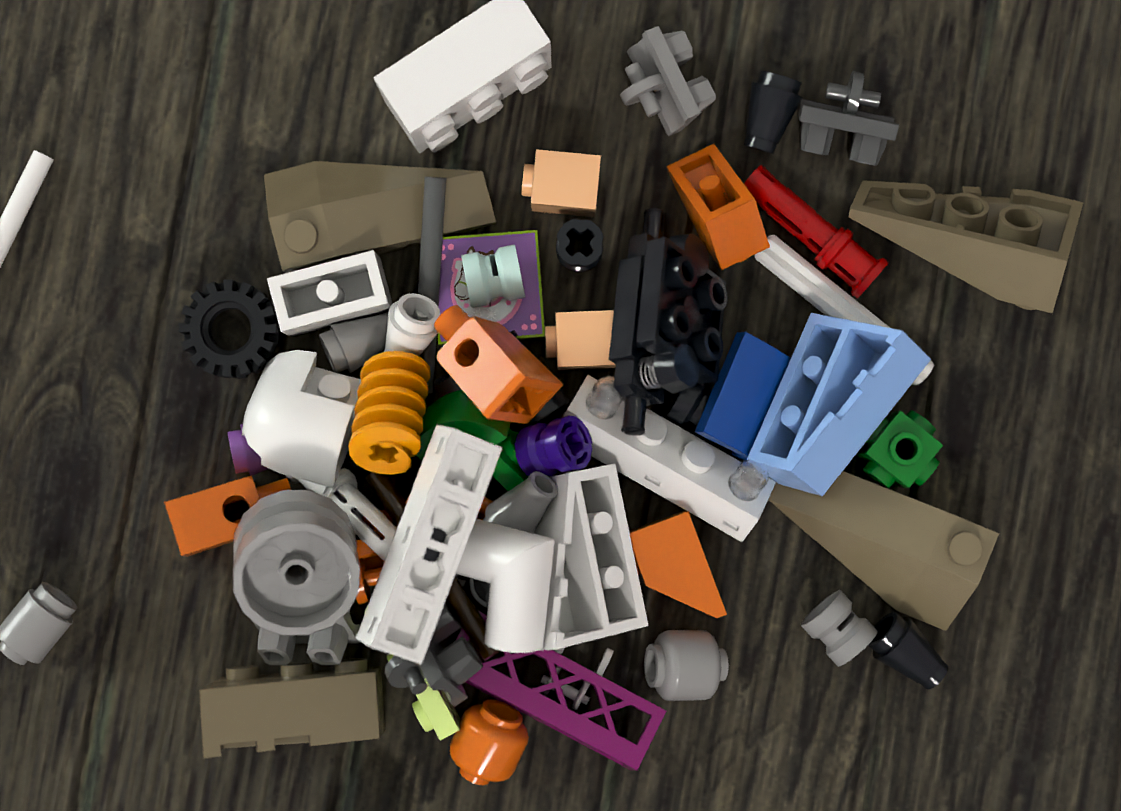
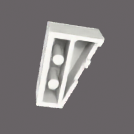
(593, 562)

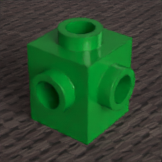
(881, 456)

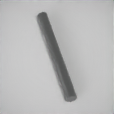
(431, 254)

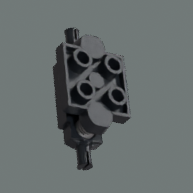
(664, 319)

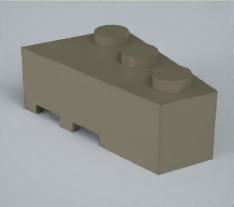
(292, 706)

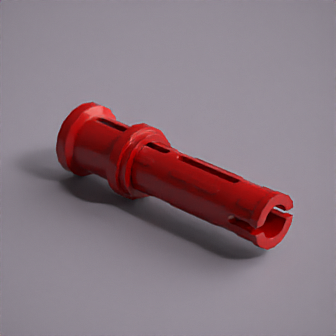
(832, 246)

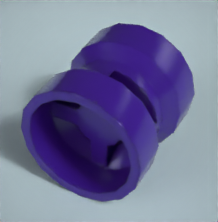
(554, 447)

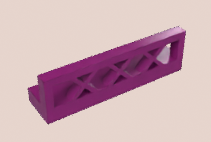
(559, 716)

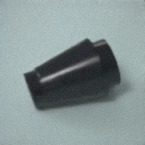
(770, 110)
(907, 650)

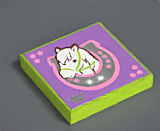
(521, 315)

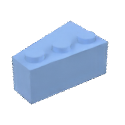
(833, 399)

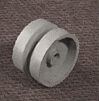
(295, 563)

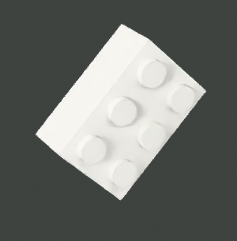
(466, 73)

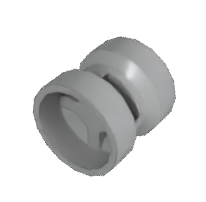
(839, 628)

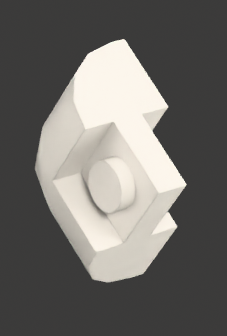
(301, 417)

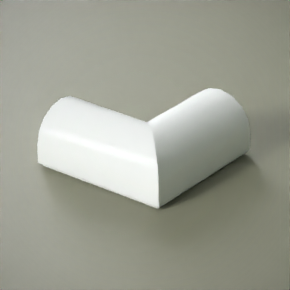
(519, 580)

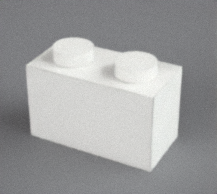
(330, 293)

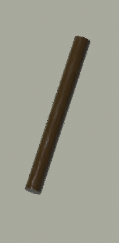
(457, 598)

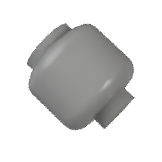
(685, 665)

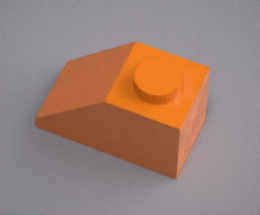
(719, 206)
(675, 564)

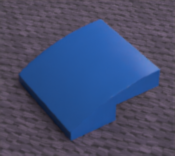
(742, 394)

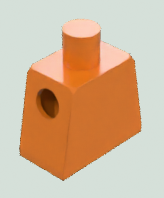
(493, 367)
(200, 516)

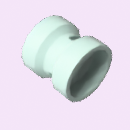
(493, 276)

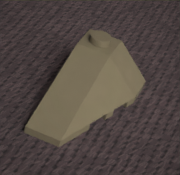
(353, 208)
(997, 244)
(898, 546)

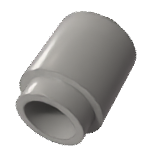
(36, 624)

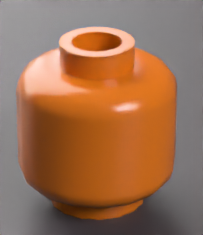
(489, 742)

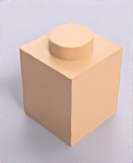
(562, 183)
(580, 340)

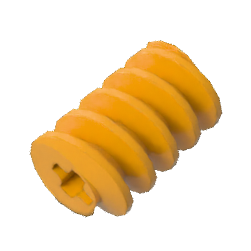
(389, 412)

